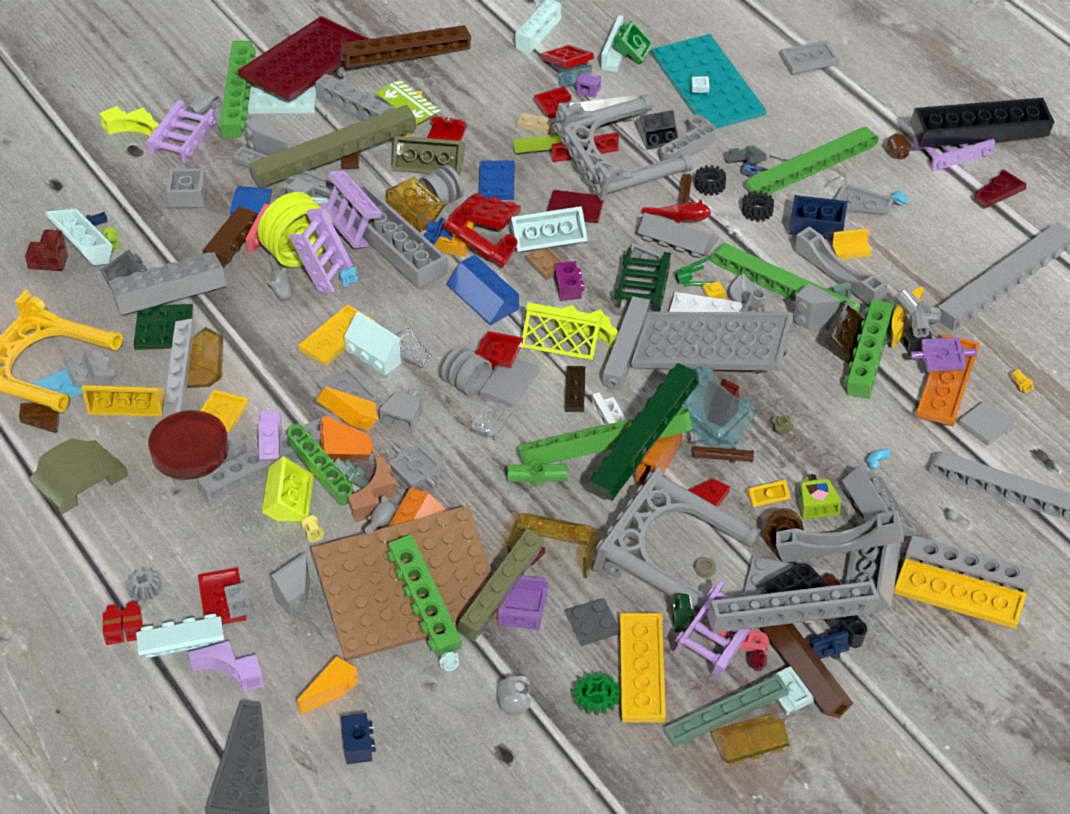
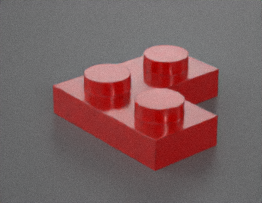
(549, 100)

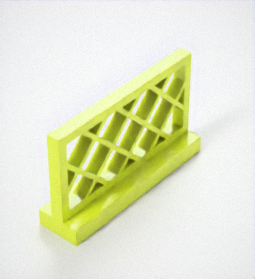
(561, 315)

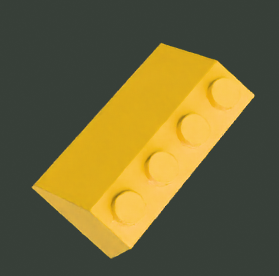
(124, 400)

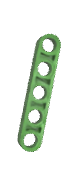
(316, 456)

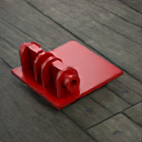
(447, 130)

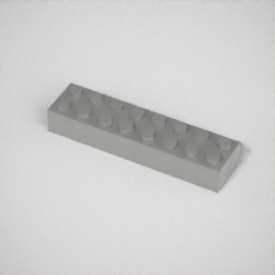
(400, 242)

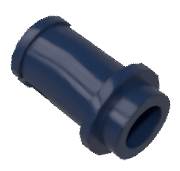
(97, 218)

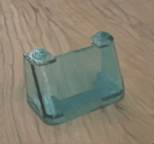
(716, 412)

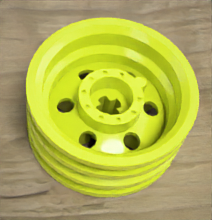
(283, 218)

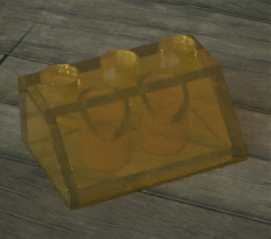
(414, 203)
(206, 359)
(750, 739)

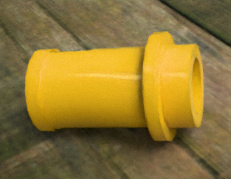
(1023, 382)

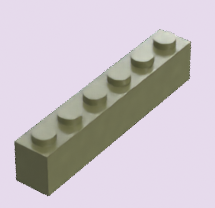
(500, 585)

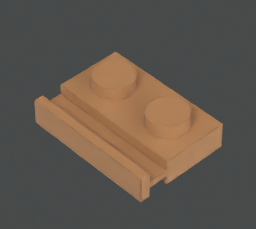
(543, 261)

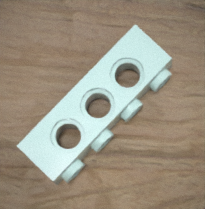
(538, 26)

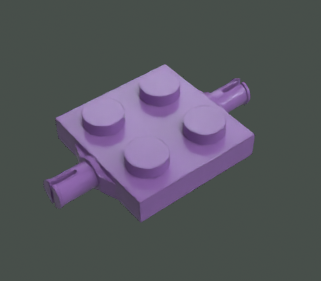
(943, 354)

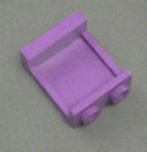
(525, 604)

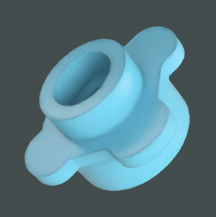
(900, 197)
(345, 273)

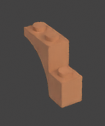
(366, 500)

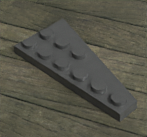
(242, 773)

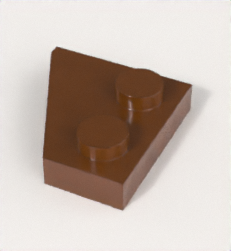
(39, 416)

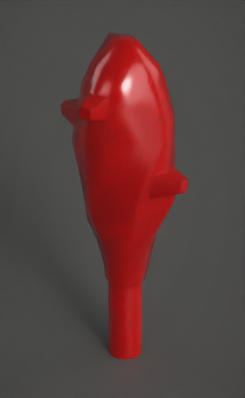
(682, 211)

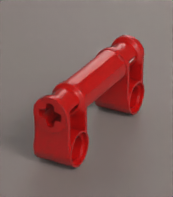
(457, 225)

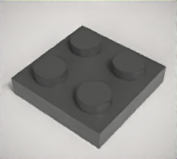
(592, 622)

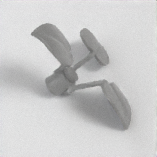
(745, 291)

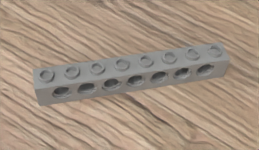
(248, 469)
(792, 606)

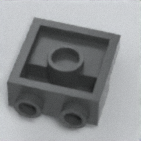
(123, 266)

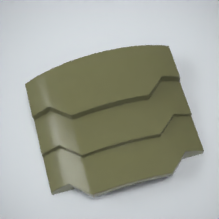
(73, 468)

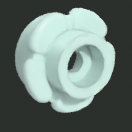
(449, 661)

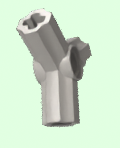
(918, 312)

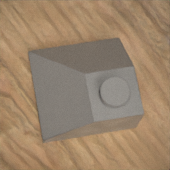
(292, 585)

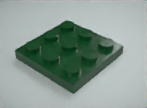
(157, 324)

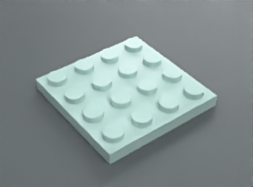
(264, 102)

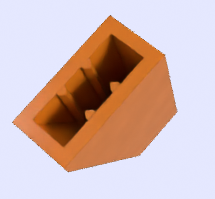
(344, 441)

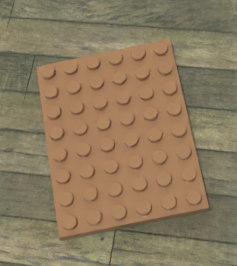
(370, 600)

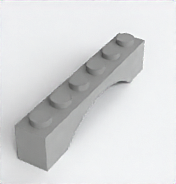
(816, 250)
(879, 531)

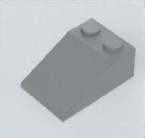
(264, 136)

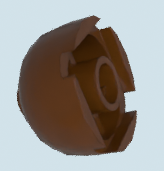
(780, 520)

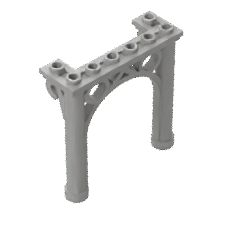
(604, 175)
(664, 492)

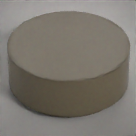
(705, 567)

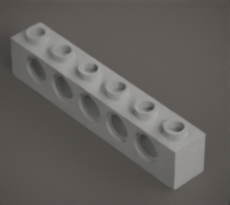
(349, 98)
(970, 564)

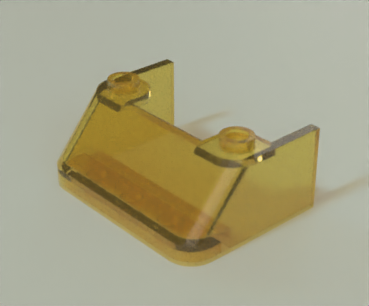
(558, 530)

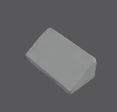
(641, 252)

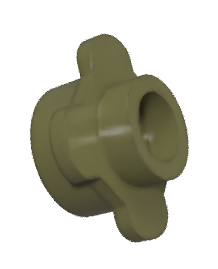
(782, 424)

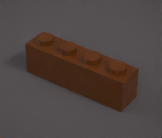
(231, 235)

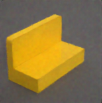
(851, 244)

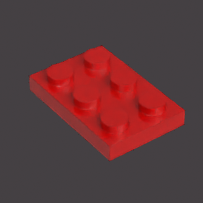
(567, 56)
(213, 593)

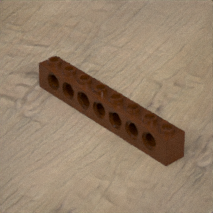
(405, 46)

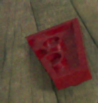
(999, 189)

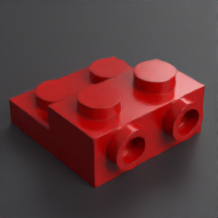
(499, 349)

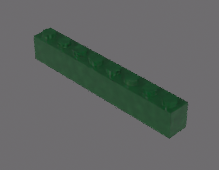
(644, 431)

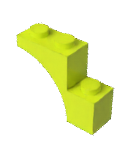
(116, 121)
(606, 331)

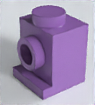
(588, 85)

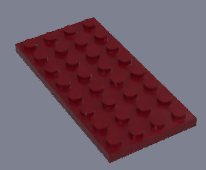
(300, 58)

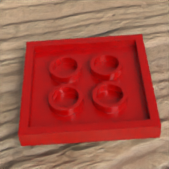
(491, 211)

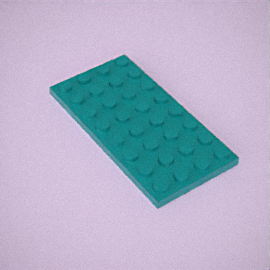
(729, 95)

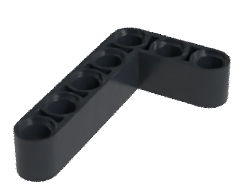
(805, 577)

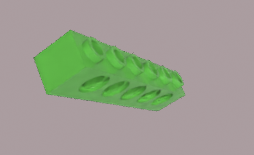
(870, 349)
(407, 549)

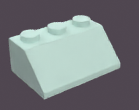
(373, 344)

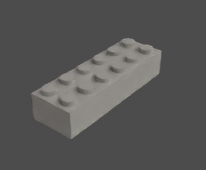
(167, 283)

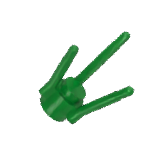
(684, 275)

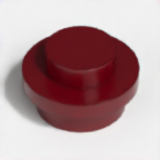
(758, 660)

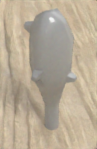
(280, 280)
(382, 515)

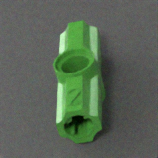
(537, 472)

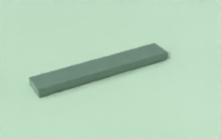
(725, 710)

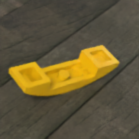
(898, 317)

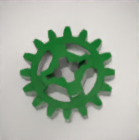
(596, 693)

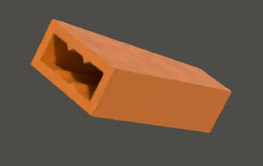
(659, 455)

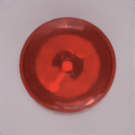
(188, 444)

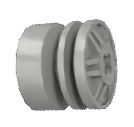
(444, 184)
(466, 370)

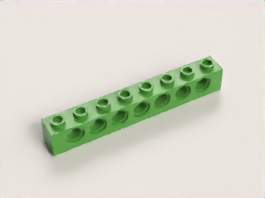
(236, 91)

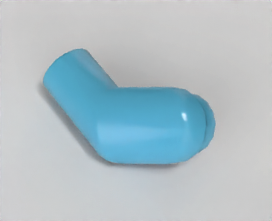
(877, 455)

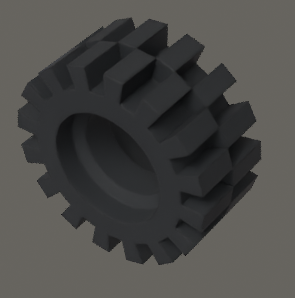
(710, 173)
(757, 199)

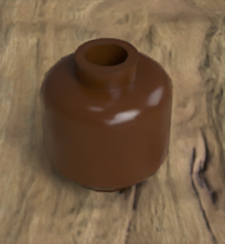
(898, 146)

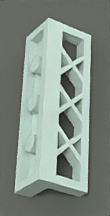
(611, 56)

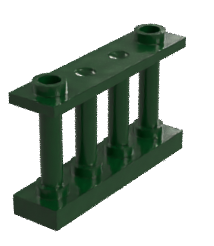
(658, 286)

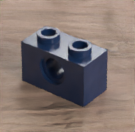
(355, 727)

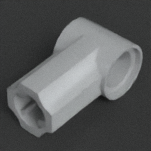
(206, 101)

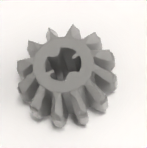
(143, 585)

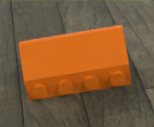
(415, 506)

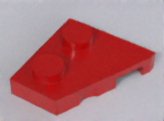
(712, 491)

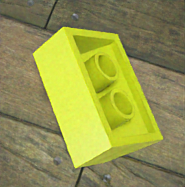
(287, 491)

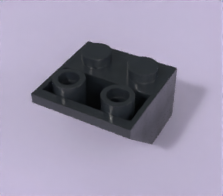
(657, 129)

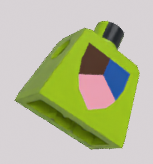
(818, 498)

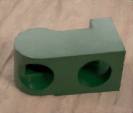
(682, 612)

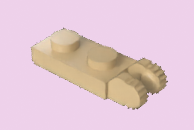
(536, 123)

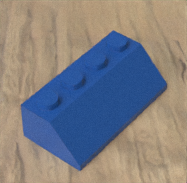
(483, 290)

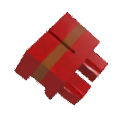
(115, 619)

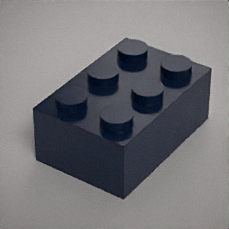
(818, 213)

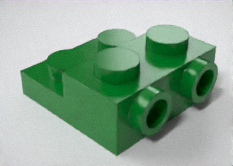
(633, 42)

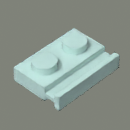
(798, 693)

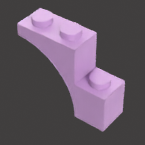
(269, 435)
(221, 658)

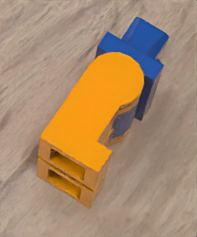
(445, 240)

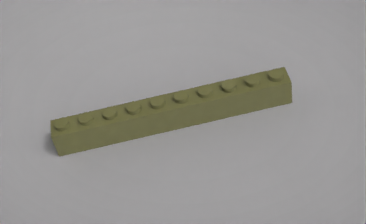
(333, 146)

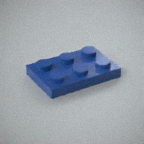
(497, 179)

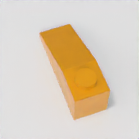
(350, 408)
(329, 685)

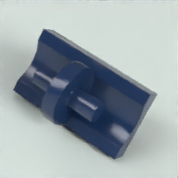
(830, 645)

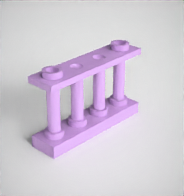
(173, 121)
(957, 156)
(360, 202)
(331, 242)
(729, 645)

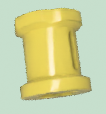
(312, 528)

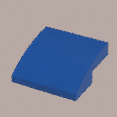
(250, 198)

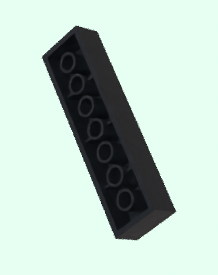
(981, 122)

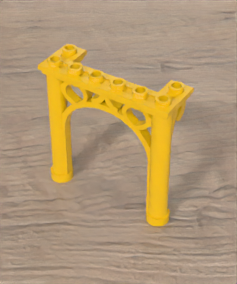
(14, 341)

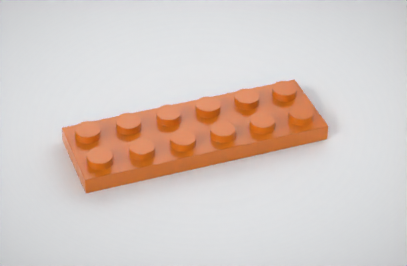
(946, 390)

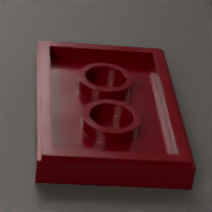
(590, 204)

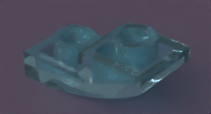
(568, 76)

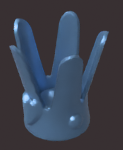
(750, 169)

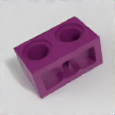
(568, 280)

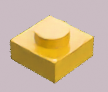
(714, 290)

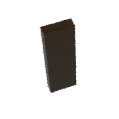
(575, 389)

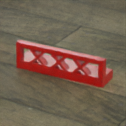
(605, 144)

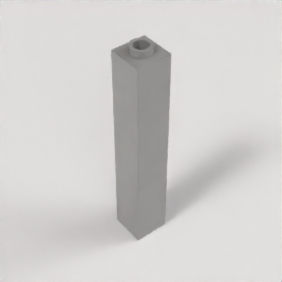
(626, 343)

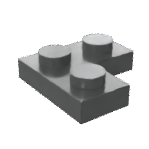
(751, 154)

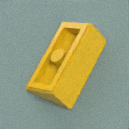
(768, 493)

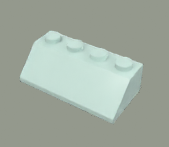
(549, 229)
(82, 235)
(180, 637)

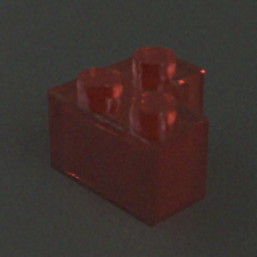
(48, 253)

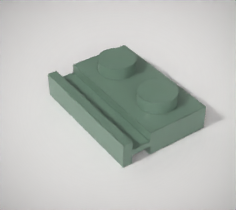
(354, 473)

